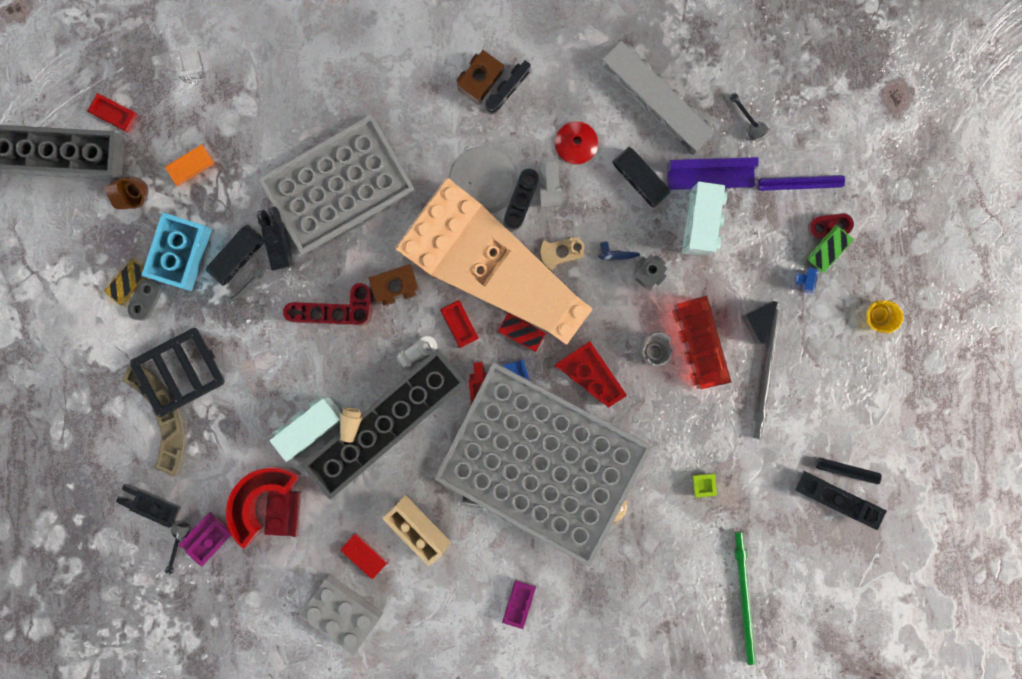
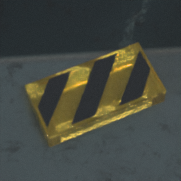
(125, 282)

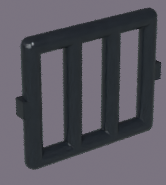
(155, 354)

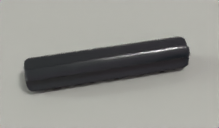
(848, 471)

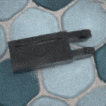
(507, 88)
(275, 239)
(150, 506)

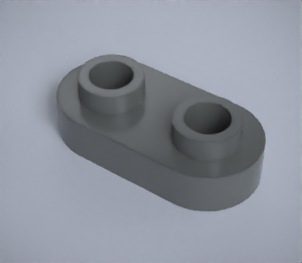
(145, 301)

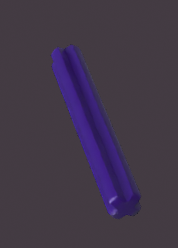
(806, 182)

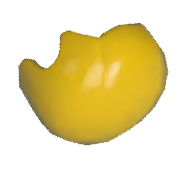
(884, 316)

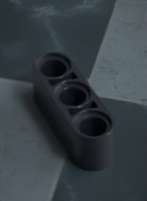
(641, 177)
(524, 190)
(235, 255)

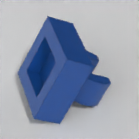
(808, 280)

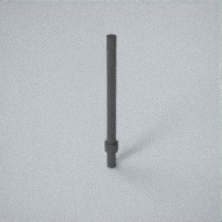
(761, 415)

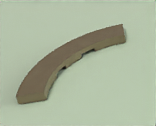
(171, 425)

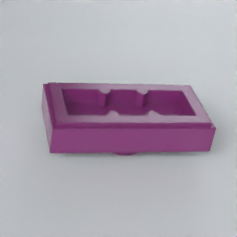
(519, 604)

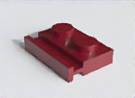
(282, 514)

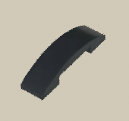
(840, 500)

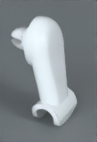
(417, 352)

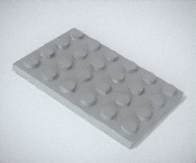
(337, 184)

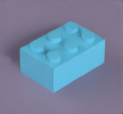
(176, 251)

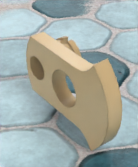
(549, 256)

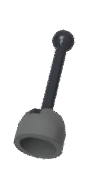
(757, 129)
(179, 531)

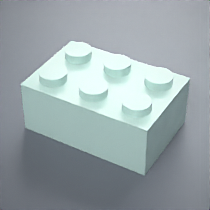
(704, 219)
(306, 428)

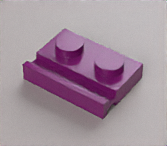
(205, 539)

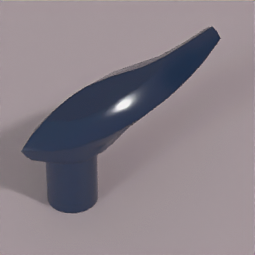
(615, 255)

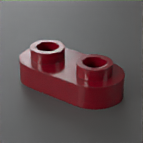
(827, 224)

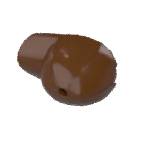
(127, 193)

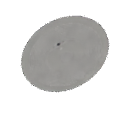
(486, 177)

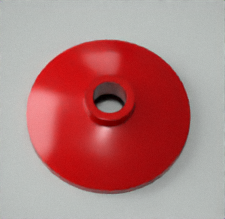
(575, 153)

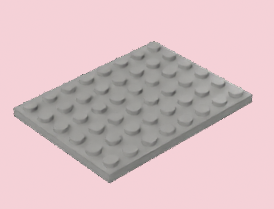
(543, 463)

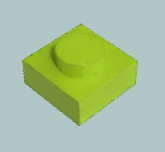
(704, 485)

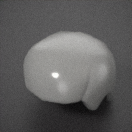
(656, 349)

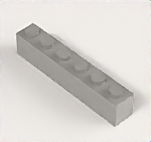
(657, 98)

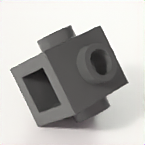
(643, 275)

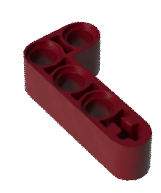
(328, 310)

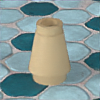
(349, 423)

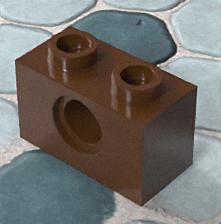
(478, 89)
(381, 285)

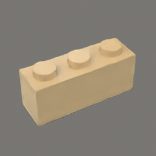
(417, 530)

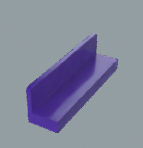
(721, 171)

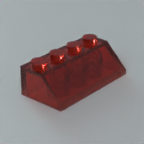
(701, 343)

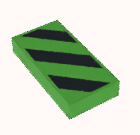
(830, 248)

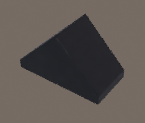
(759, 321)

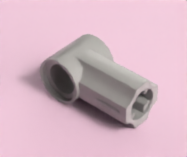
(550, 186)

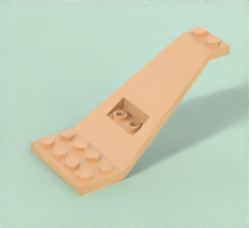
(455, 238)

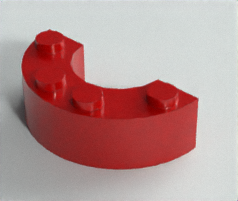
(242, 500)

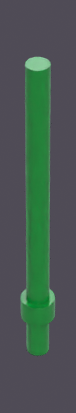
(741, 555)

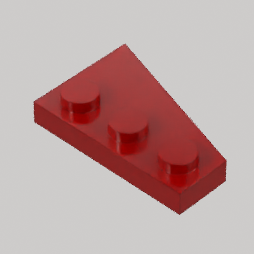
(593, 374)

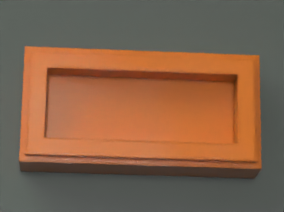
(189, 165)

